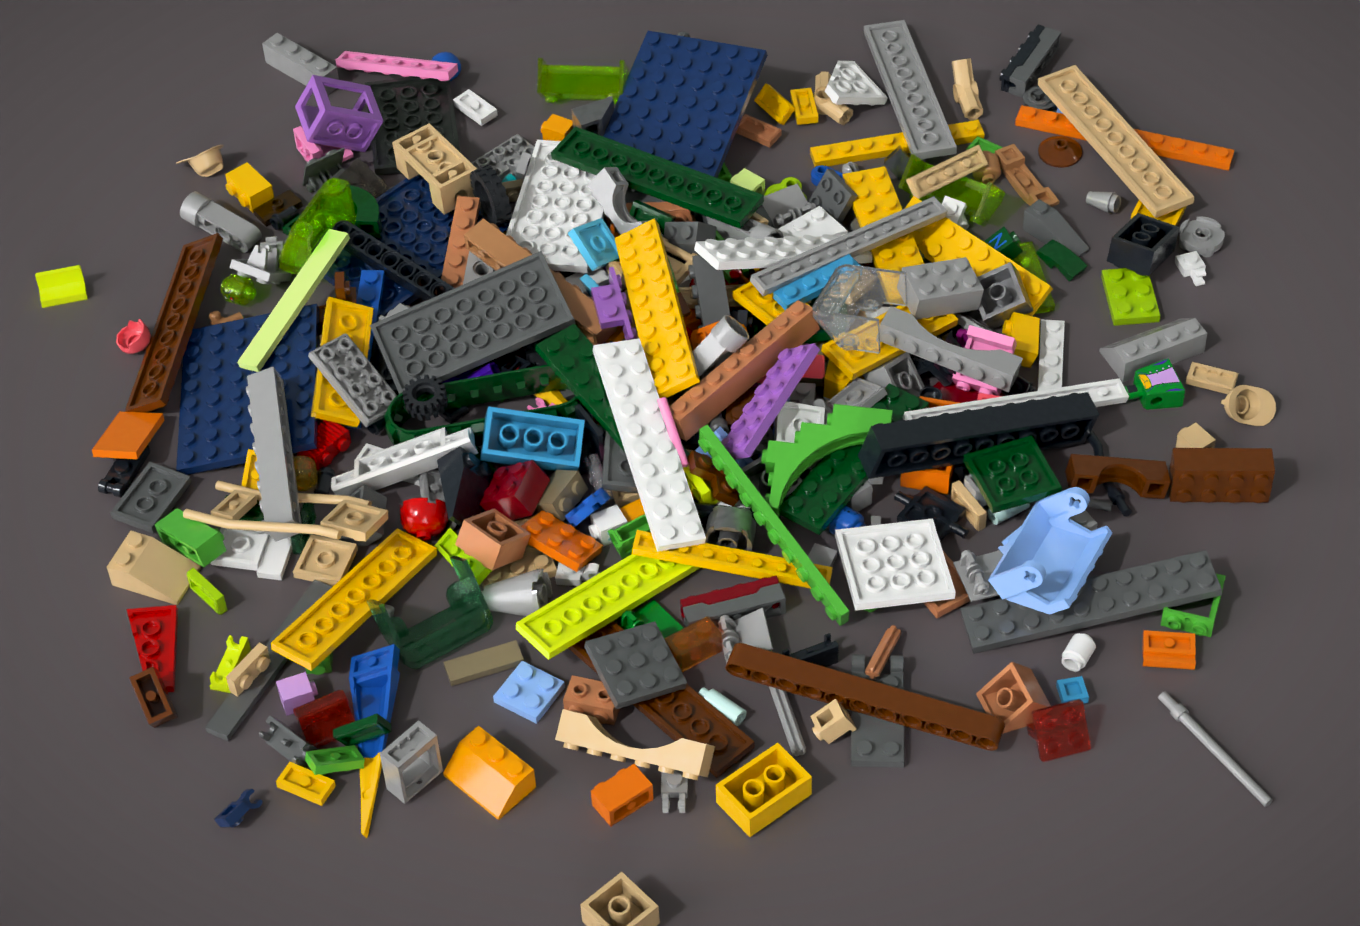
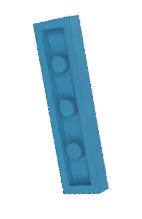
(809, 285)

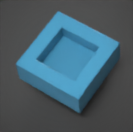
(1072, 689)

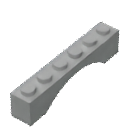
(990, 367)

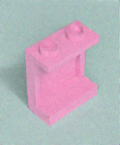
(983, 340)

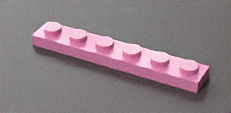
(397, 65)

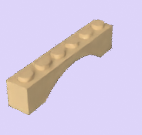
(682, 755)

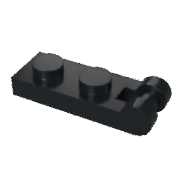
(122, 473)

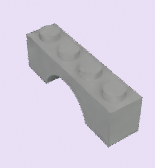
(610, 190)

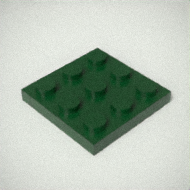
(1012, 474)

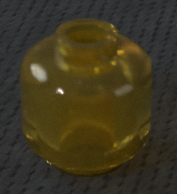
(305, 472)

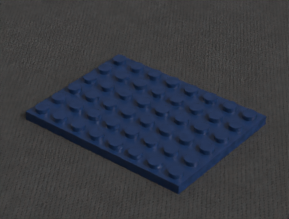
(686, 99)
(411, 228)
(214, 395)

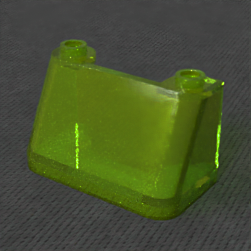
(327, 207)

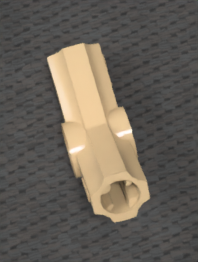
(966, 89)
(823, 102)

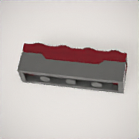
(735, 601)

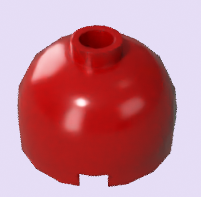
(423, 518)

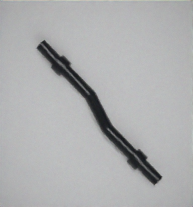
(1114, 494)

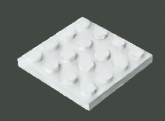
(894, 564)

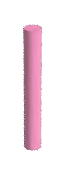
(672, 430)

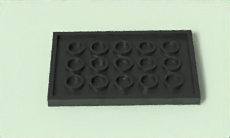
(405, 107)

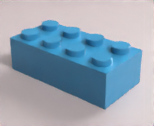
(526, 436)

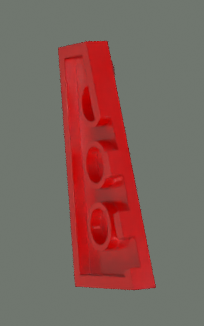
(156, 639)

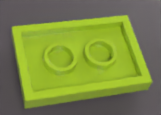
(1130, 297)

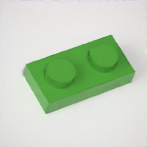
(334, 760)

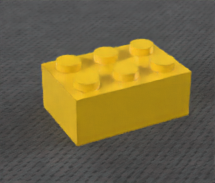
(763, 789)

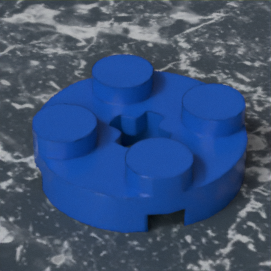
(587, 507)

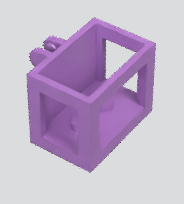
(338, 125)

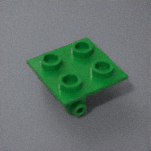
(648, 614)

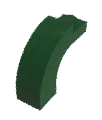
(366, 212)

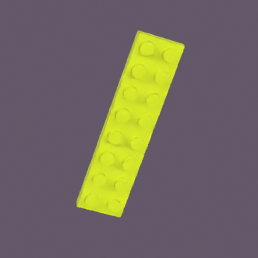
(599, 602)

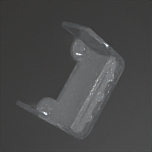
(856, 290)

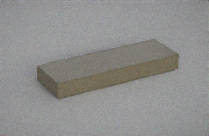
(483, 663)

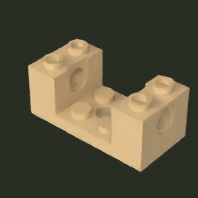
(438, 163)

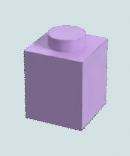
(296, 691)

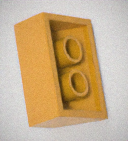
(489, 773)

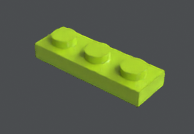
(447, 548)

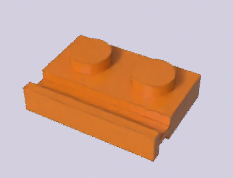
(1169, 649)

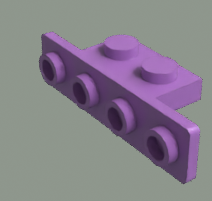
(611, 304)

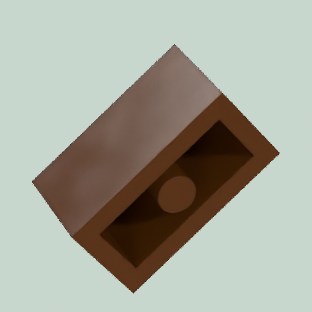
(153, 697)

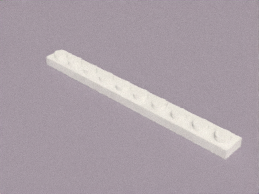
(1101, 393)

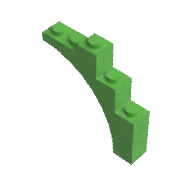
(789, 460)

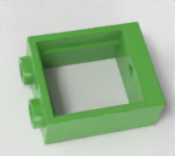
(1190, 622)

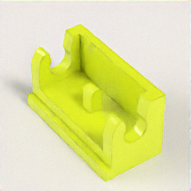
(232, 657)

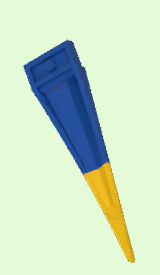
(373, 691)

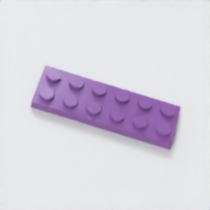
(768, 400)

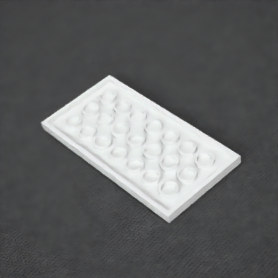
(550, 206)

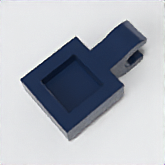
(234, 812)

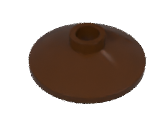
(1060, 151)

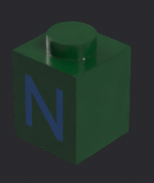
(1005, 243)

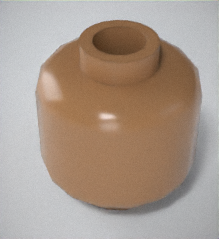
(989, 172)

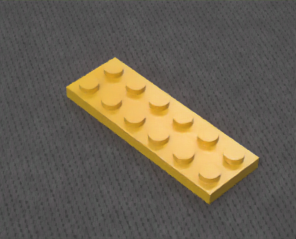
(339, 319)
(856, 363)

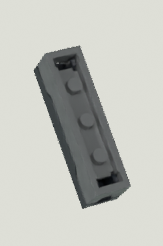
(1030, 60)

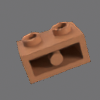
(591, 699)

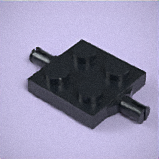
(932, 505)

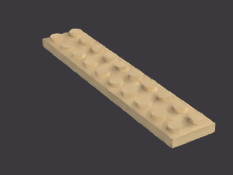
(1116, 141)

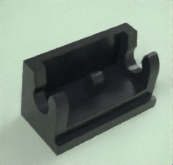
(821, 654)

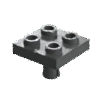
(833, 195)

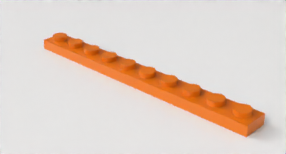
(1161, 144)

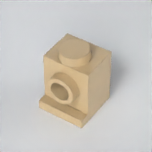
(832, 722)

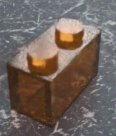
(695, 643)

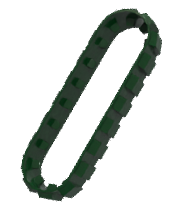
(479, 391)

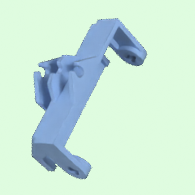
(1049, 554)

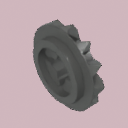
(1036, 93)

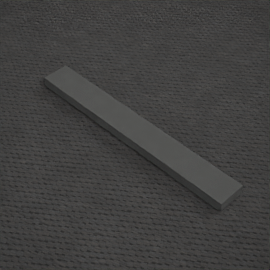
(235, 708)

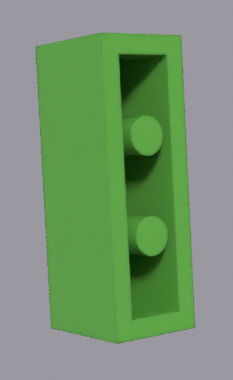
(191, 538)

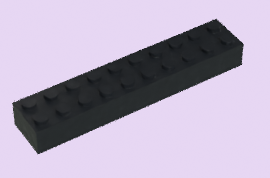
(947, 437)

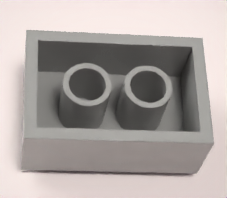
(942, 288)

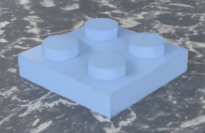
(529, 692)

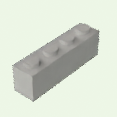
(297, 61)

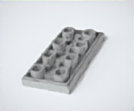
(504, 155)
(354, 378)

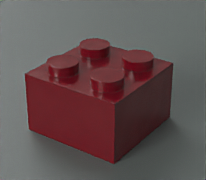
(516, 490)

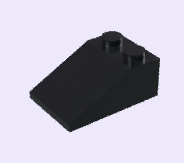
(463, 483)

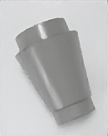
(1105, 201)

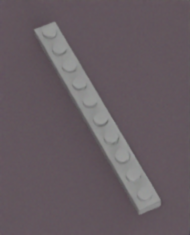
(853, 243)

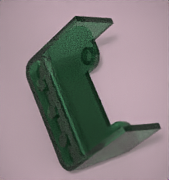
(444, 631)

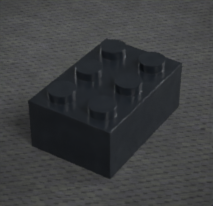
(1143, 244)

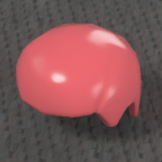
(133, 337)

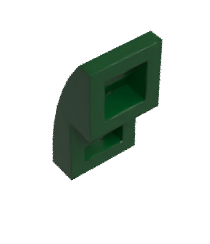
(1062, 258)

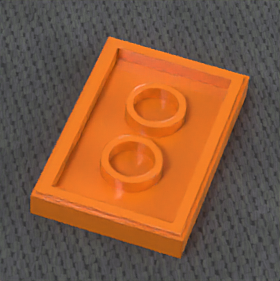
(128, 435)

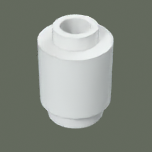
(1078, 652)

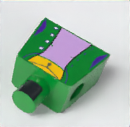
(1157, 386)

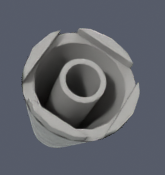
(520, 593)

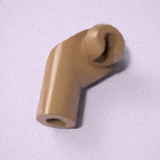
(216, 318)

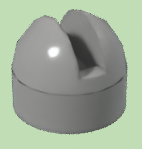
(849, 167)

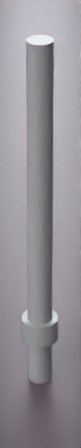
(1181, 714)

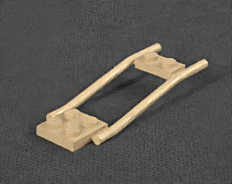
(350, 517)

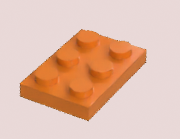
(561, 541)

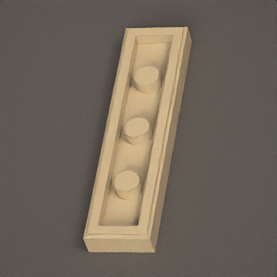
(947, 172)

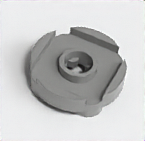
(1190, 237)

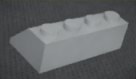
(1172, 340)

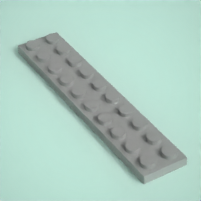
(909, 90)

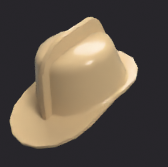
(207, 162)
(1250, 405)

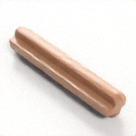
(883, 652)

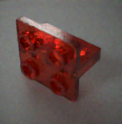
(322, 716)
(1060, 730)

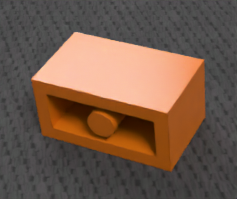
(622, 794)

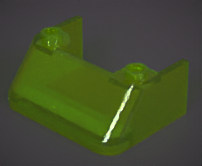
(580, 82)
(980, 198)

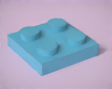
(595, 243)

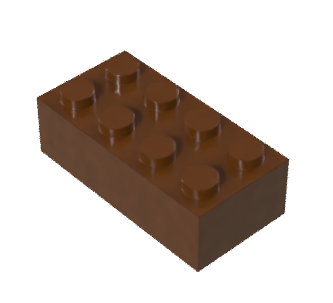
(1221, 475)

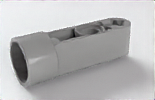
(216, 219)
(750, 229)
(723, 340)

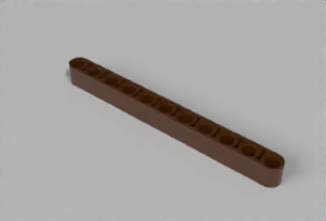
(866, 696)

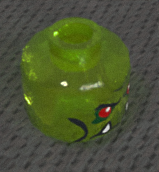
(238, 289)

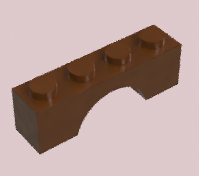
(1146, 477)

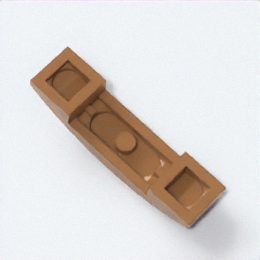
(1021, 178)

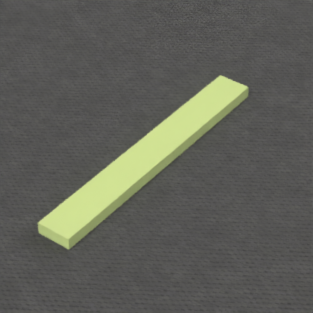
(293, 300)

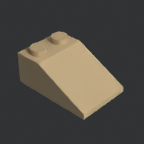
(150, 568)

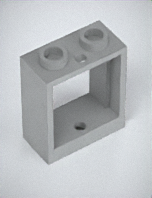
(411, 759)

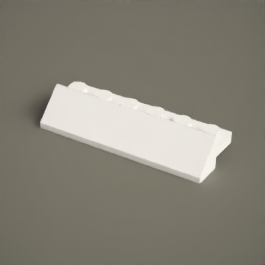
(402, 461)

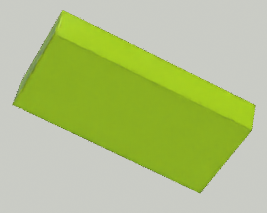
(206, 591)

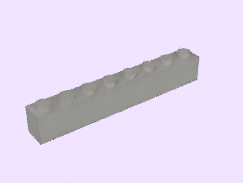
(273, 450)

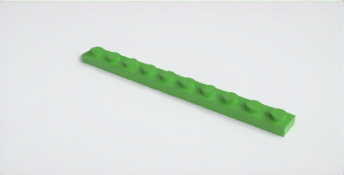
(776, 530)

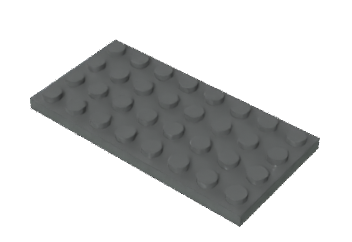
(473, 323)

